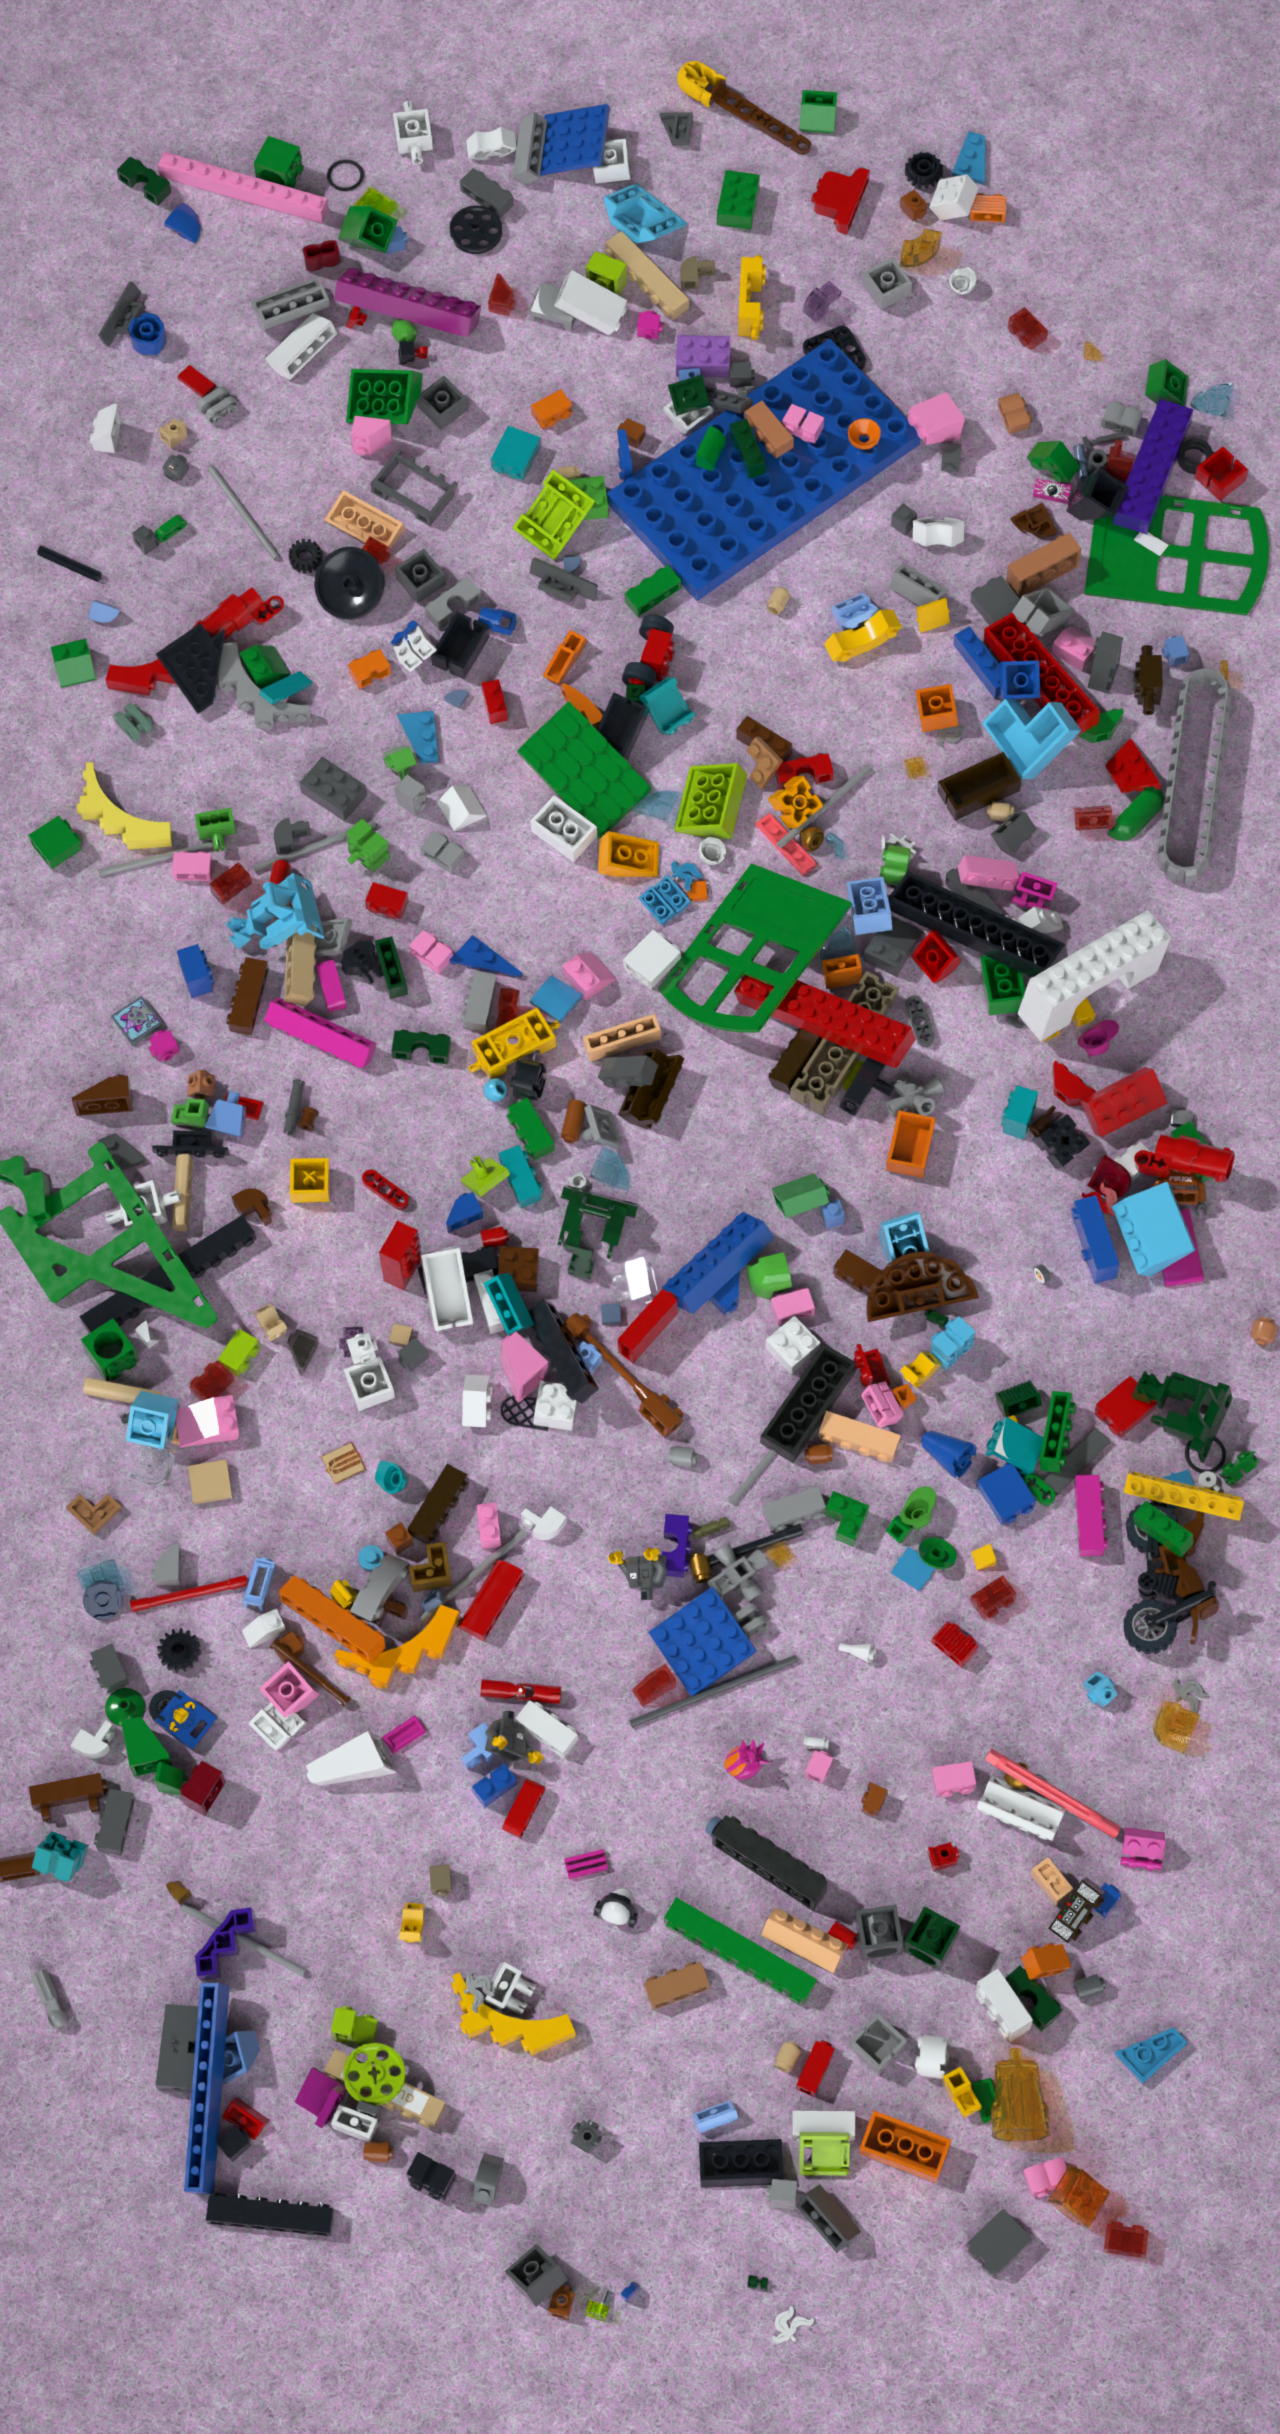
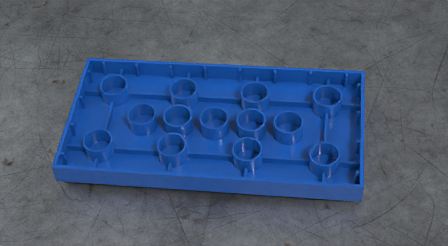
(722, 521)

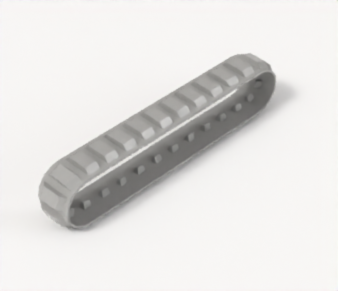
(1172, 871)

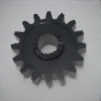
(923, 169)
(183, 1659)

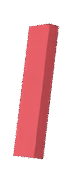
(792, 850)

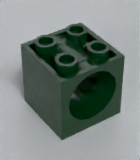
(931, 1938)

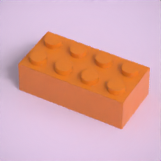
(905, 2146)

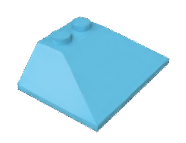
(640, 214)

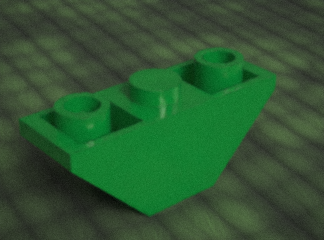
(1105, 728)

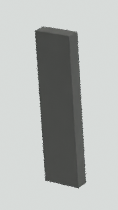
(728, 400)
(1077, 1460)

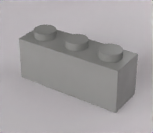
(916, 586)
(479, 1001)
(794, 1509)

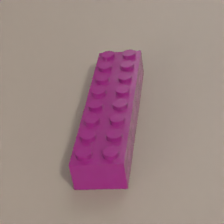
(407, 302)

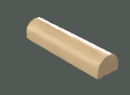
(183, 1184)
(112, 1390)

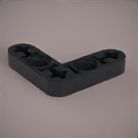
(840, 341)

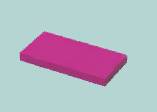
(1188, 1268)

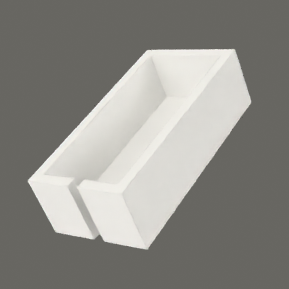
(446, 1288)

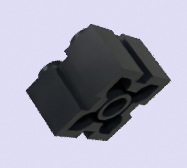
(1050, 1139)
(431, 2176)

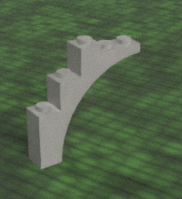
(235, 678)

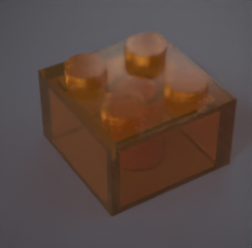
(1078, 2196)

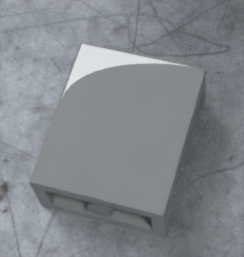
(544, 307)

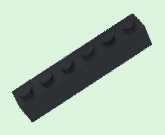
(562, 1352)
(270, 2215)

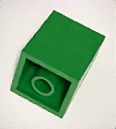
(367, 228)
(142, 1747)

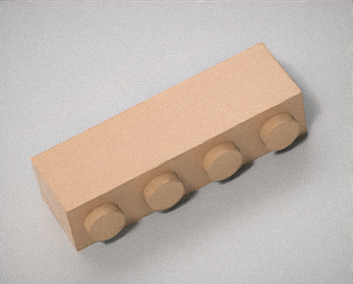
(622, 1037)
(859, 1436)
(804, 1940)

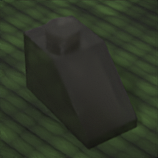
(302, 1348)

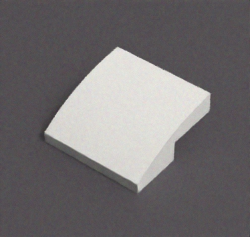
(274, 1727)

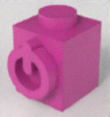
(649, 325)
(163, 1045)

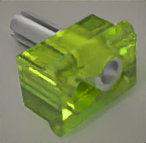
(599, 2310)

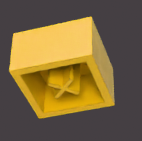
(309, 1180)

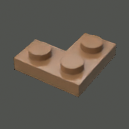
(767, 762)
(94, 1517)

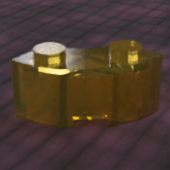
(921, 249)

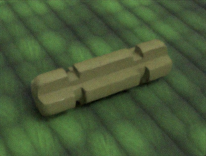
(710, 1528)

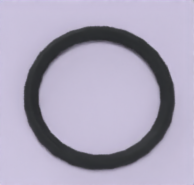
(346, 188)
(1203, 1470)

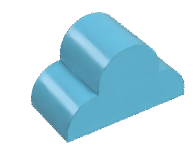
(902, 1236)

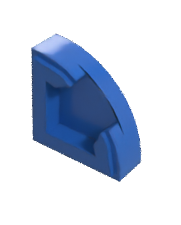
(629, 2291)

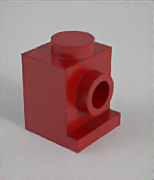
(938, 1861)

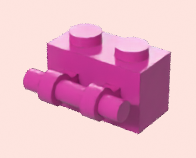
(1035, 887)
(1142, 1844)

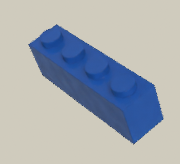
(979, 659)

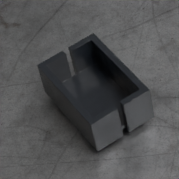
(460, 645)
(622, 723)

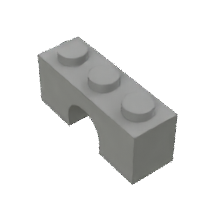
(462, 593)

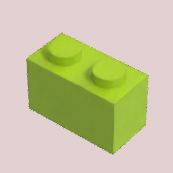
(239, 1352)

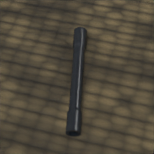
(785, 1535)

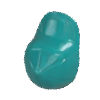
(391, 1477)

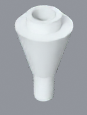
(862, 1651)

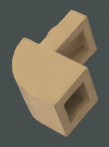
(270, 1322)

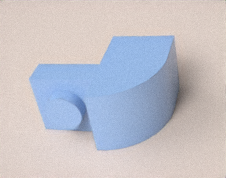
(478, 1739)

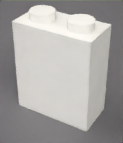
(652, 959)

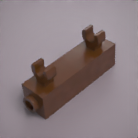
(67, 1792)

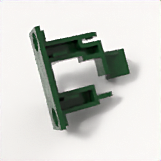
(618, 1209)
(1194, 1427)

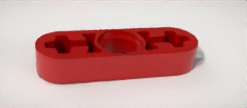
(385, 1182)

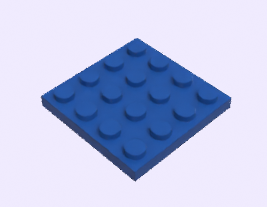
(575, 139)
(702, 1641)

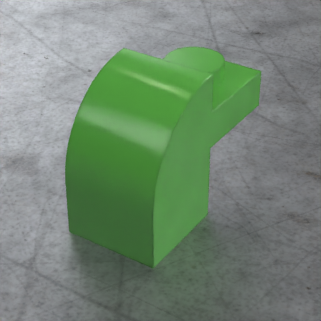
(191, 1114)

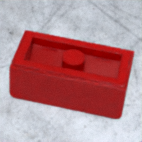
(245, 2118)

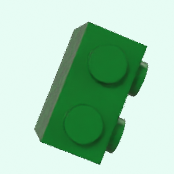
(55, 841)

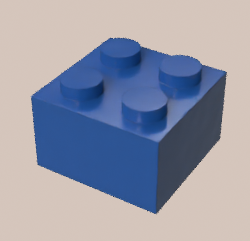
(195, 970)

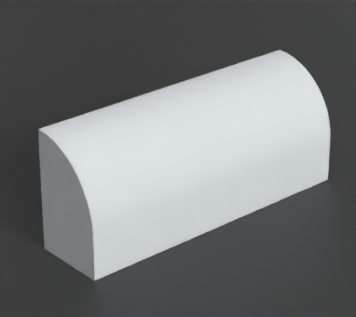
(301, 346)

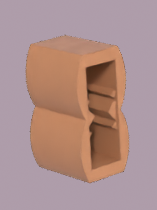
(1014, 413)

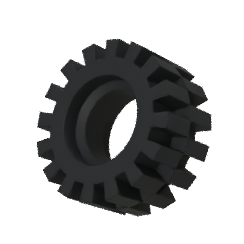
(310, 564)

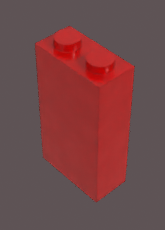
(648, 1325)

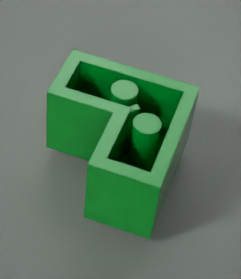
(1054, 458)
(851, 1515)

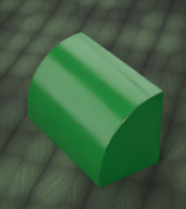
(710, 449)

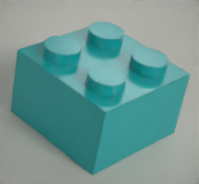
(1019, 1111)

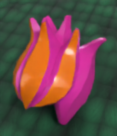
(744, 1761)

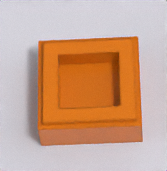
(698, 891)

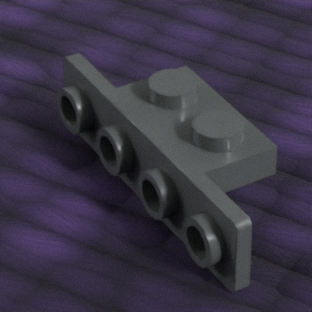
(122, 314)
(561, 582)

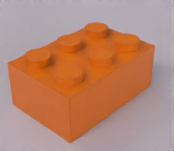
(910, 1144)

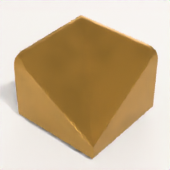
(178, 1891)

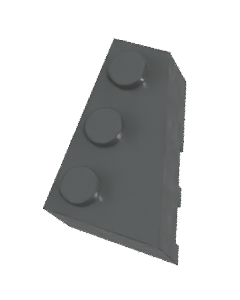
(1105, 661)

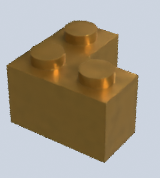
(434, 1573)

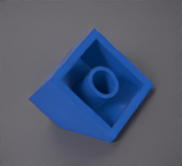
(1019, 680)

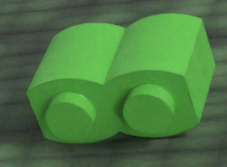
(896, 864)

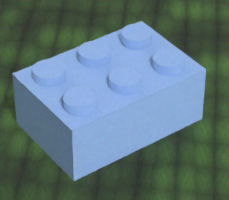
(870, 906)

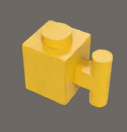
(343, 1594)

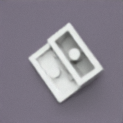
(687, 421)

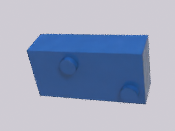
(1095, 1239)

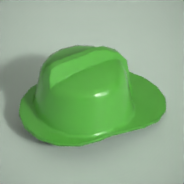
(919, 1507)

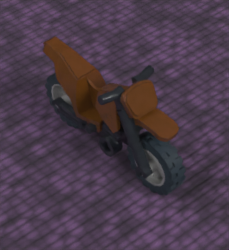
(1171, 1582)

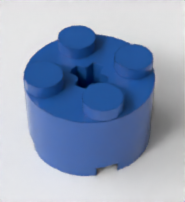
(147, 334)

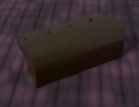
(645, 1103)

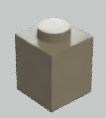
(440, 1880)

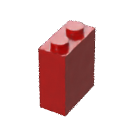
(1121, 1410)

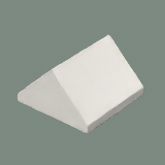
(460, 807)

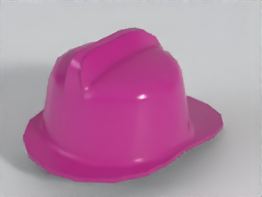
(1097, 1038)

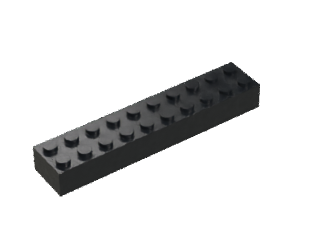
(975, 926)

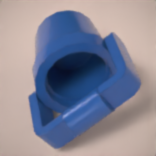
(493, 617)

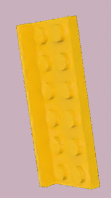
(1184, 1495)

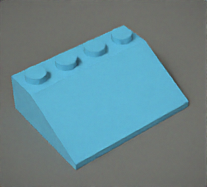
(1153, 1229)

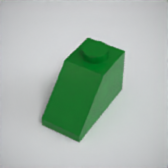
(169, 1778)

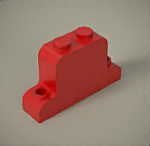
(840, 196)

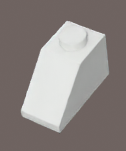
(264, 1628)

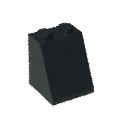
(1097, 496)

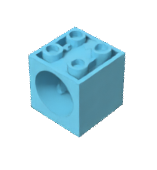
(152, 1419)

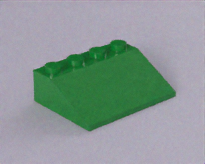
(383, 394)

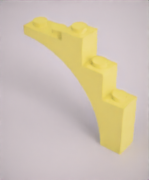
(135, 831)

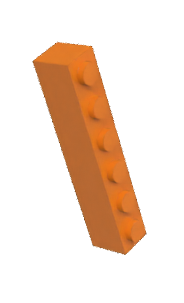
(332, 1619)

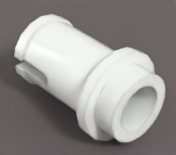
(816, 1743)

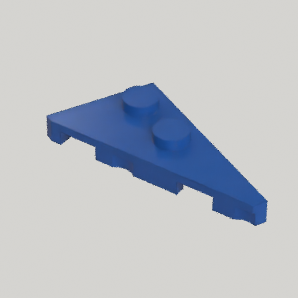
(478, 955)

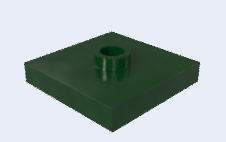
(689, 395)

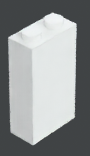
(591, 303)

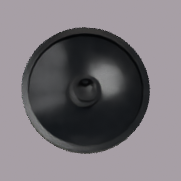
(349, 583)

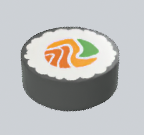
(1042, 1273)

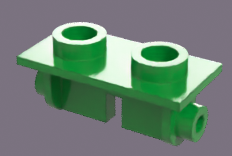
(1232, 1470)

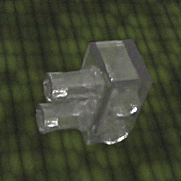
(641, 1279)

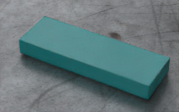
(285, 687)

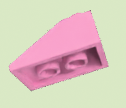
(207, 1422)

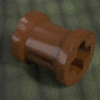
(308, 1118)

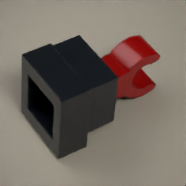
(407, 352)

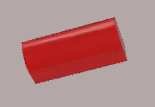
(491, 1599)

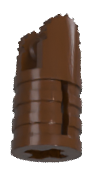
(1043, 1122)

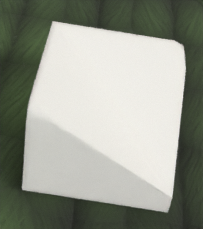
(146, 1335)

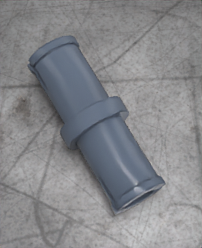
(1081, 459)

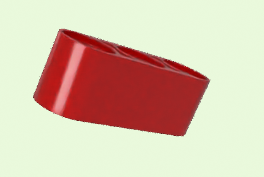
(523, 1806)

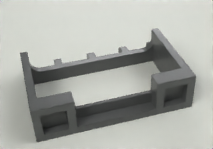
(421, 513)

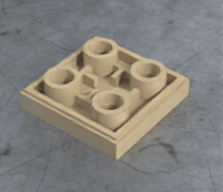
(210, 1482)

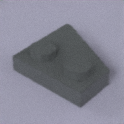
(678, 126)

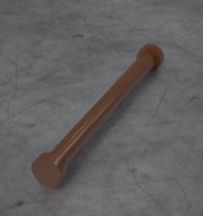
(310, 1672)

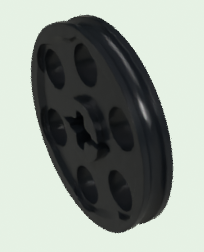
(474, 223)

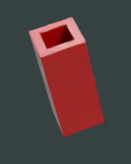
(815, 2068)

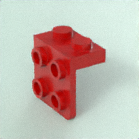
(870, 1366)

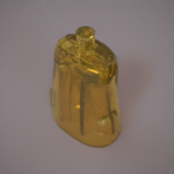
(1018, 2101)

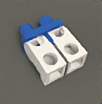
(410, 644)

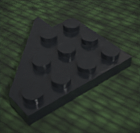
(194, 665)

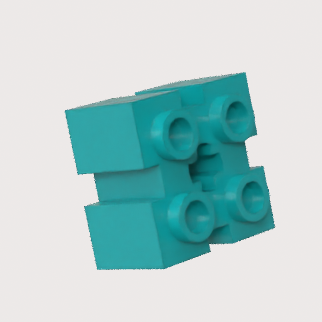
(59, 1856)

